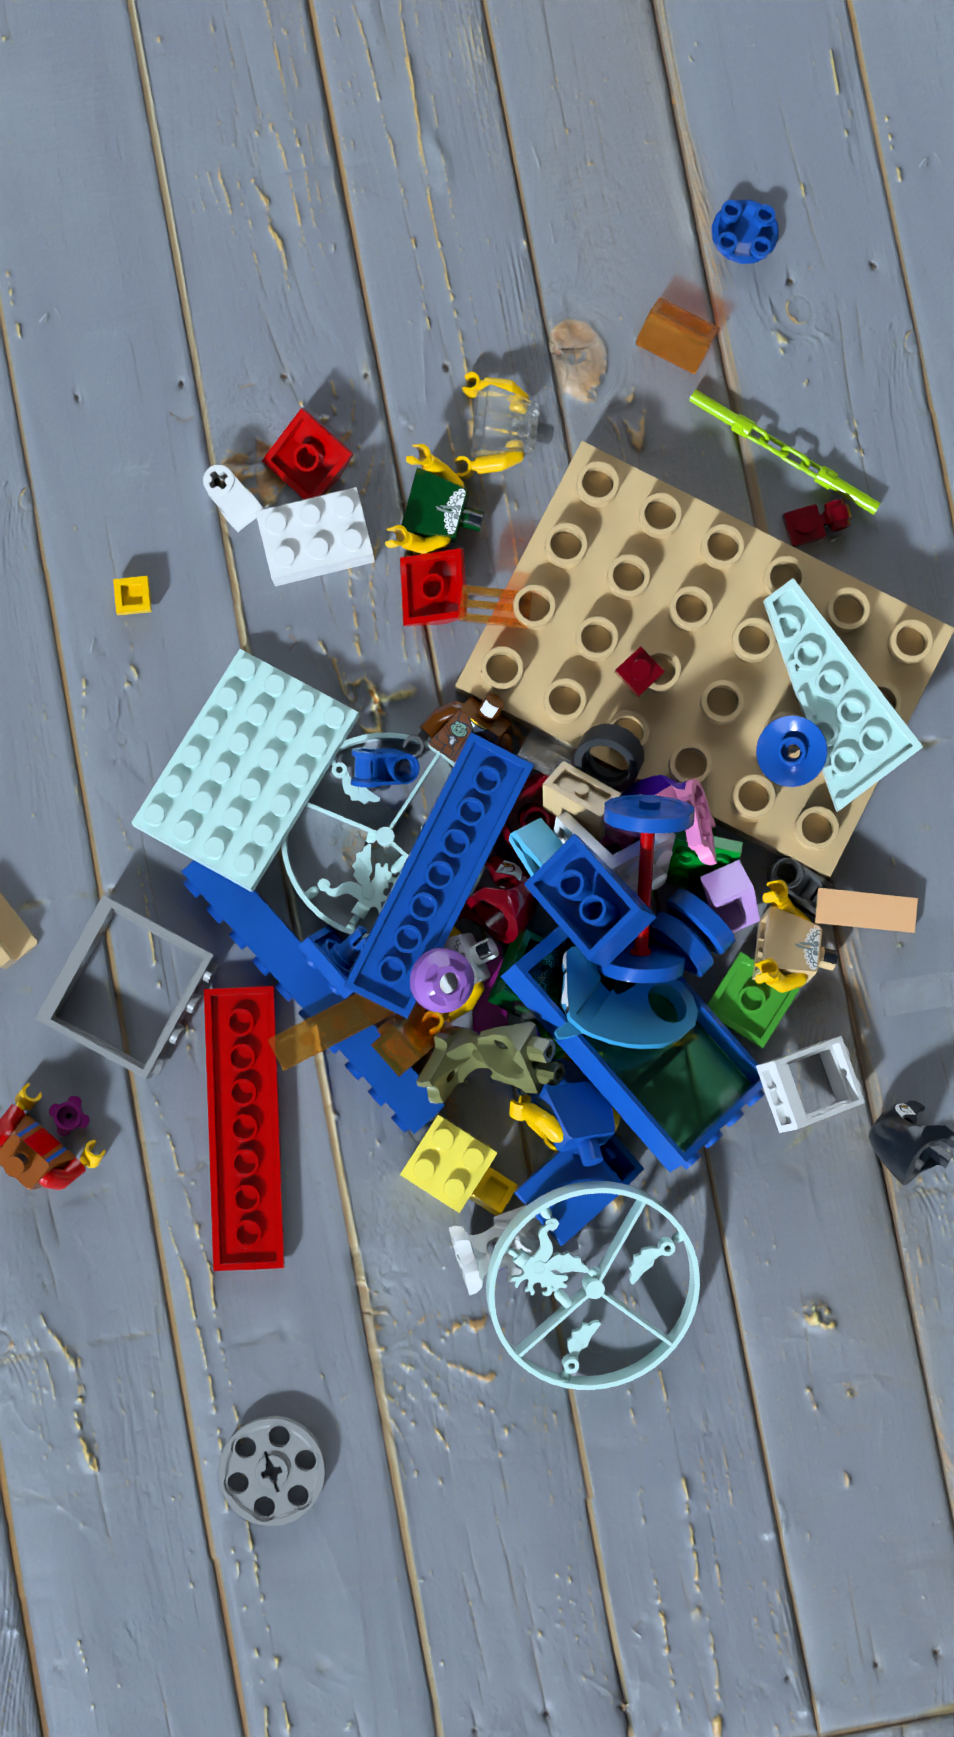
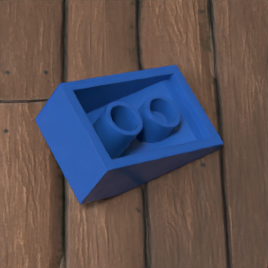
(589, 901)

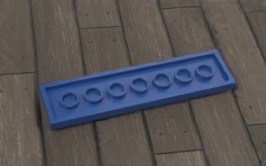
(439, 871)

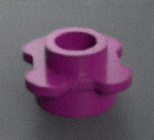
(78, 1119)

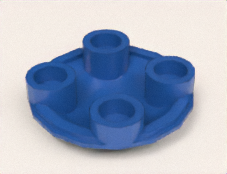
(745, 231)

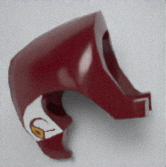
(511, 903)

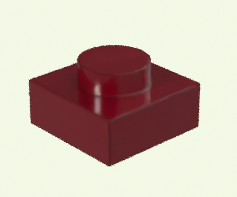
(639, 671)

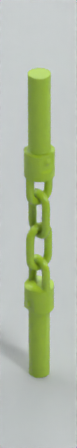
(825, 476)

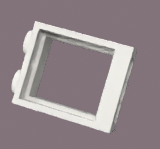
(783, 1092)

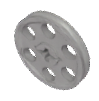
(263, 1485)

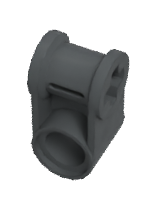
(801, 885)

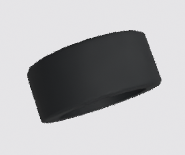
(618, 739)

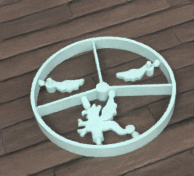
(370, 893)
(539, 1267)

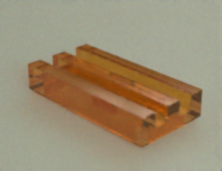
(493, 593)

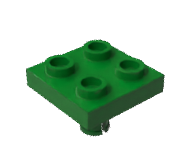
(686, 866)

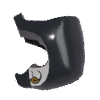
(902, 1142)

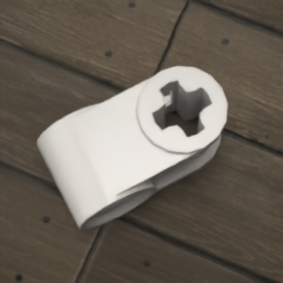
(234, 500)

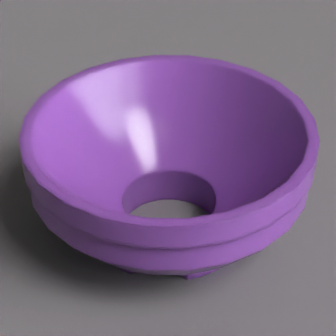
(427, 975)

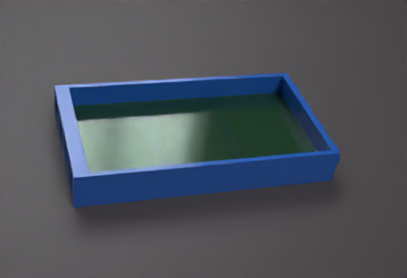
(667, 1095)

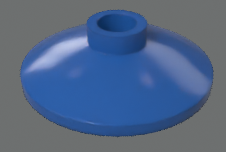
(774, 756)

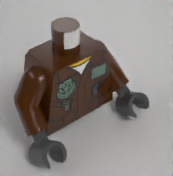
(451, 724)

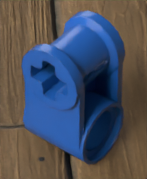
(377, 767)

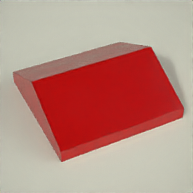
(308, 456)
(432, 587)

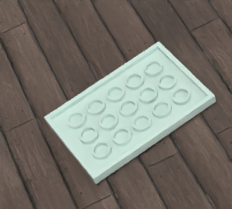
(245, 770)

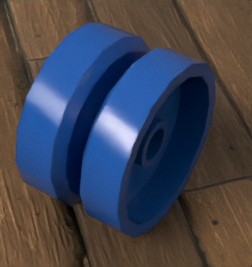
(692, 930)

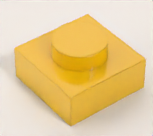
(132, 595)
(493, 1192)

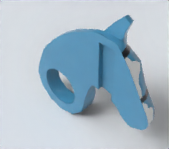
(620, 1018)

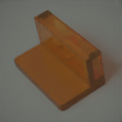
(676, 335)

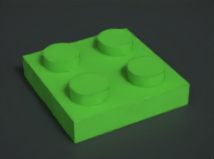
(748, 1006)

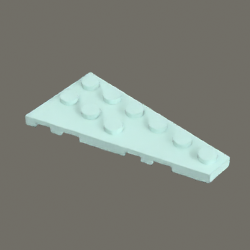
(836, 694)

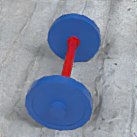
(647, 814)

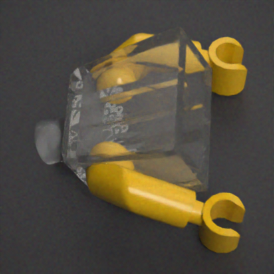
(503, 425)

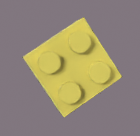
(449, 1163)

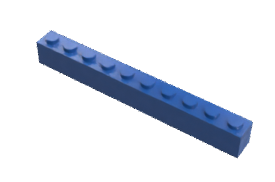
(278, 952)

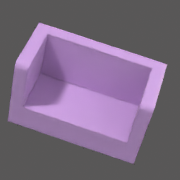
(731, 896)

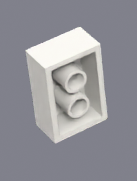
(315, 536)

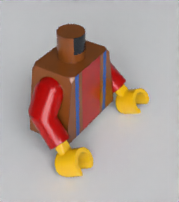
(34, 1154)

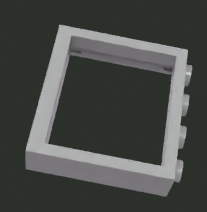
(76, 964)

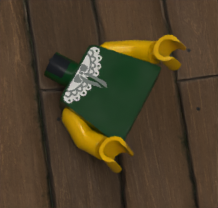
(434, 507)

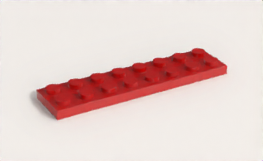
(244, 1129)

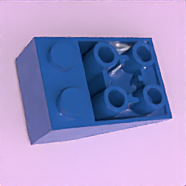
(566, 1169)

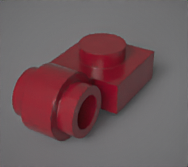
(807, 525)

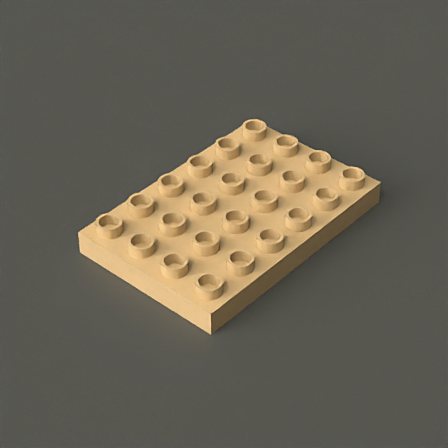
(657, 569)

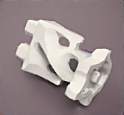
(475, 1256)

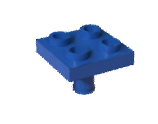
(333, 955)

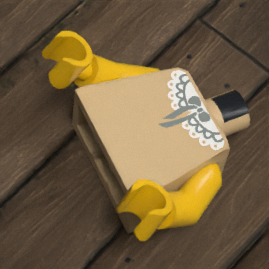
(788, 944)

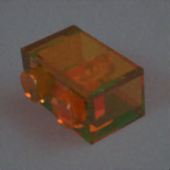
(406, 1040)

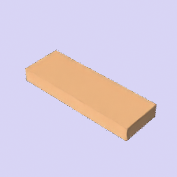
(866, 910)

